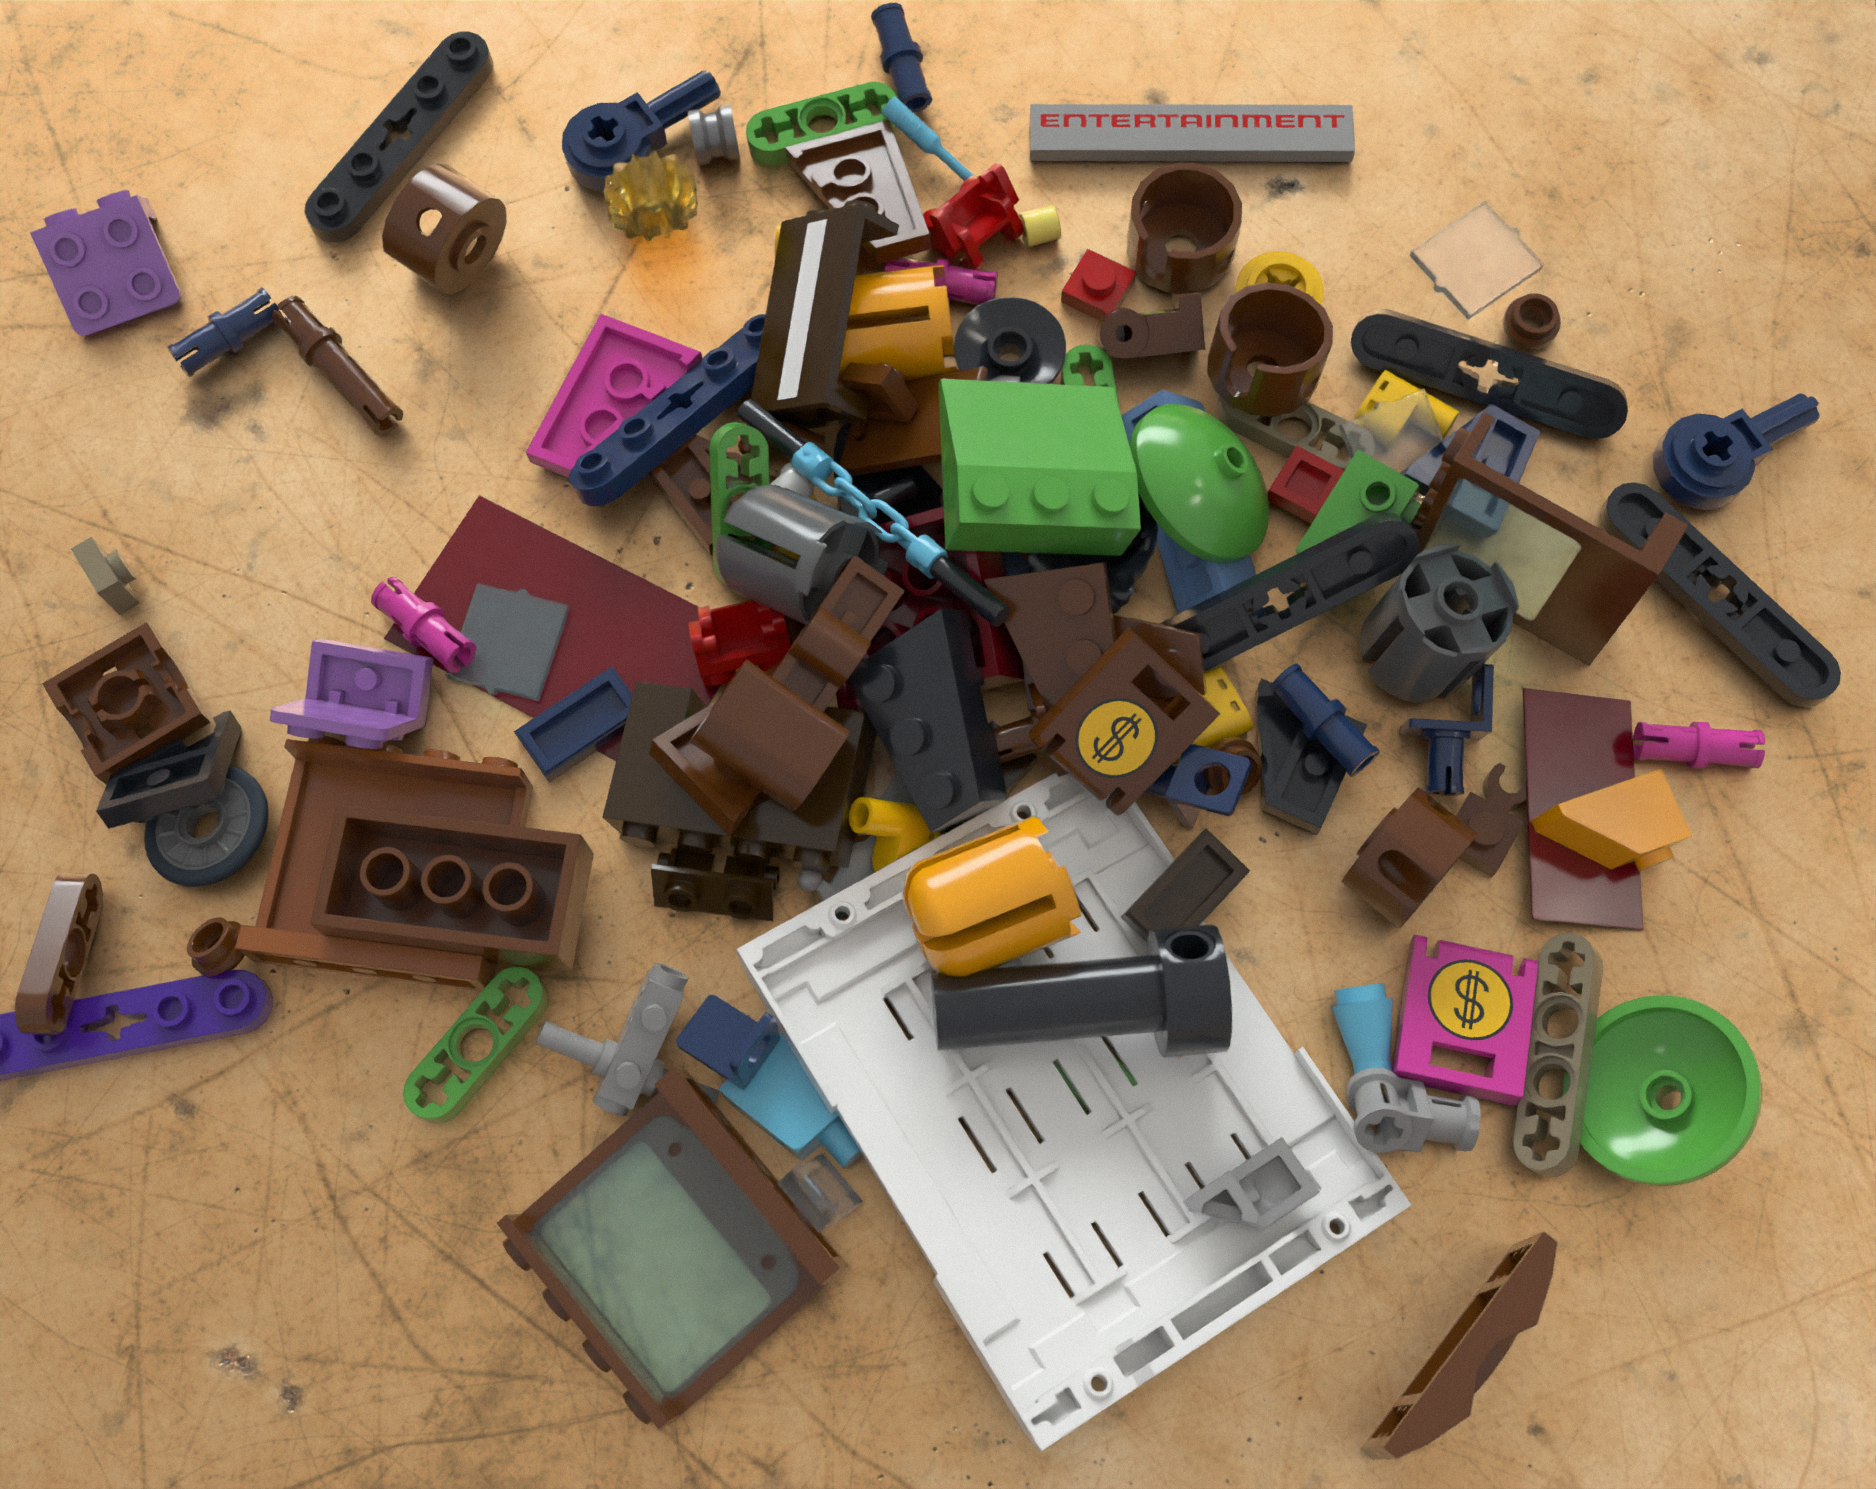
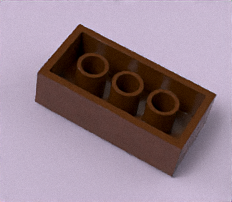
(454, 886)

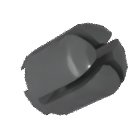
(804, 526)
(1438, 624)

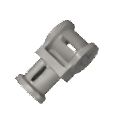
(1408, 1114)

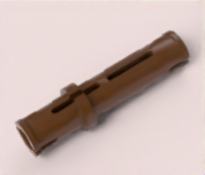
(325, 351)

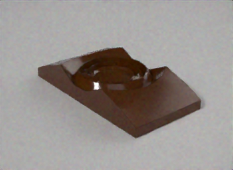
(1469, 1351)

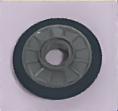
(230, 846)

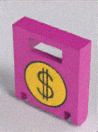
(1468, 1005)

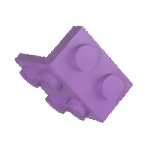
(107, 263)
(359, 694)

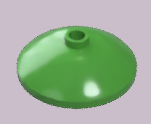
(1200, 483)
(1659, 1049)

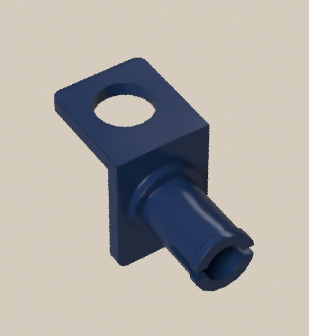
(1448, 737)
(1186, 787)
(729, 1040)

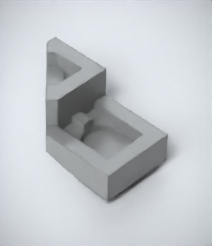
(1258, 1189)

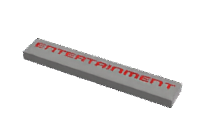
(1191, 132)

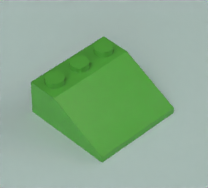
(1036, 469)

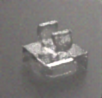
(820, 1192)

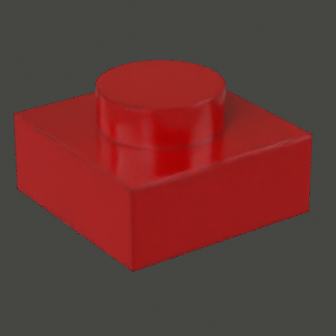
(1097, 285)
(1304, 484)

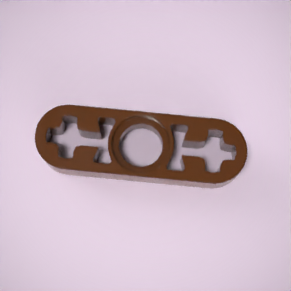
(59, 954)

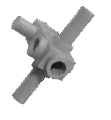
(631, 1061)

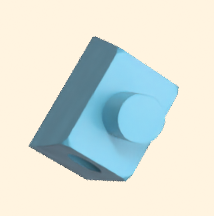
(791, 1110)

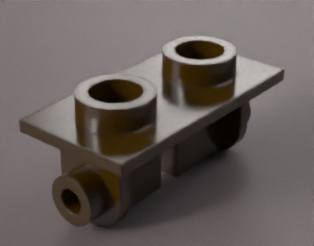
(689, 884)

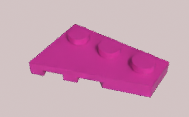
(608, 382)

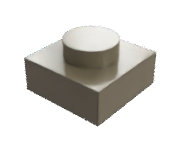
(107, 574)

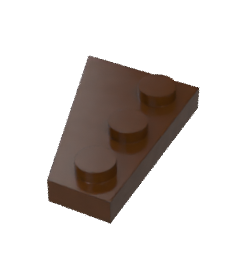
(1058, 623)

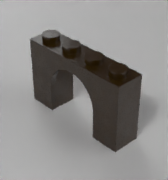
(652, 806)

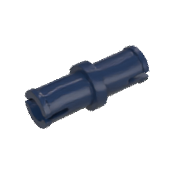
(901, 56)
(224, 332)
(1324, 720)

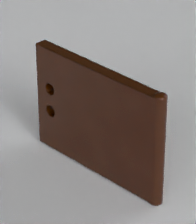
(891, 445)

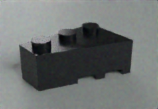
(934, 719)

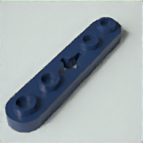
(669, 419)

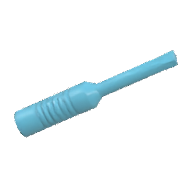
(922, 135)

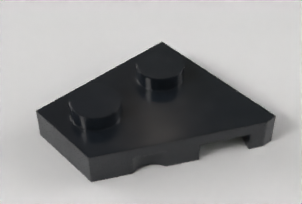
(1297, 773)
(171, 777)

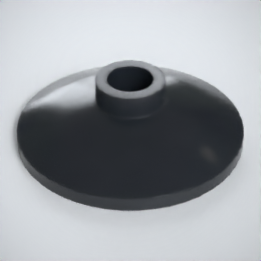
(1016, 328)

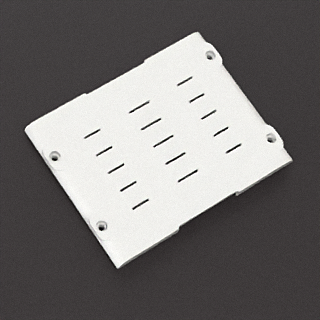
(991, 1229)

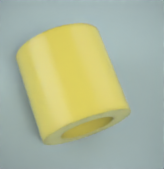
(1040, 225)

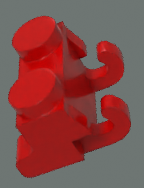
(974, 216)
(736, 634)

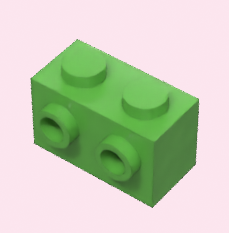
(1360, 493)

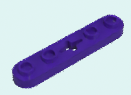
(174, 1013)

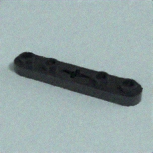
(377, 163)
(1544, 388)
(1332, 574)
(1761, 635)

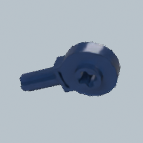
(615, 131)
(1712, 458)

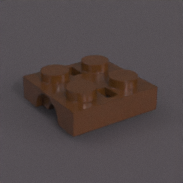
(115, 705)

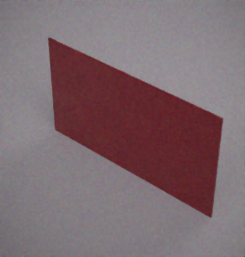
(611, 616)

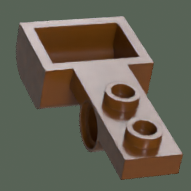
(775, 724)

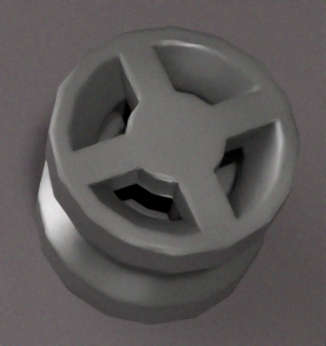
(713, 134)

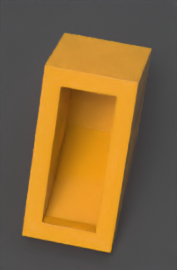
(1619, 823)

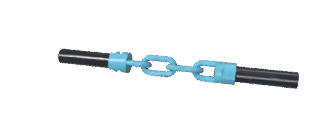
(921, 550)

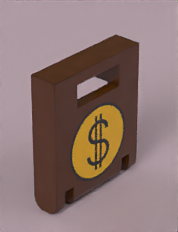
(1113, 732)

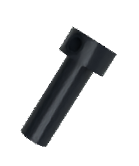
(1173, 991)

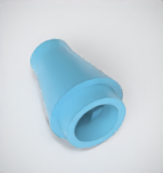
(1365, 1025)

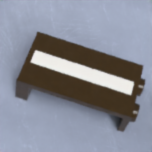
(810, 316)

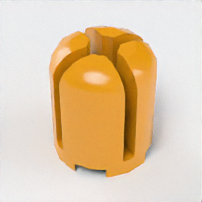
(900, 323)
(990, 901)

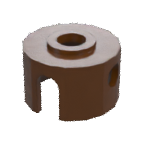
(1188, 203)
(466, 215)
(1273, 327)
(1408, 856)

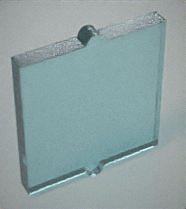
(513, 641)

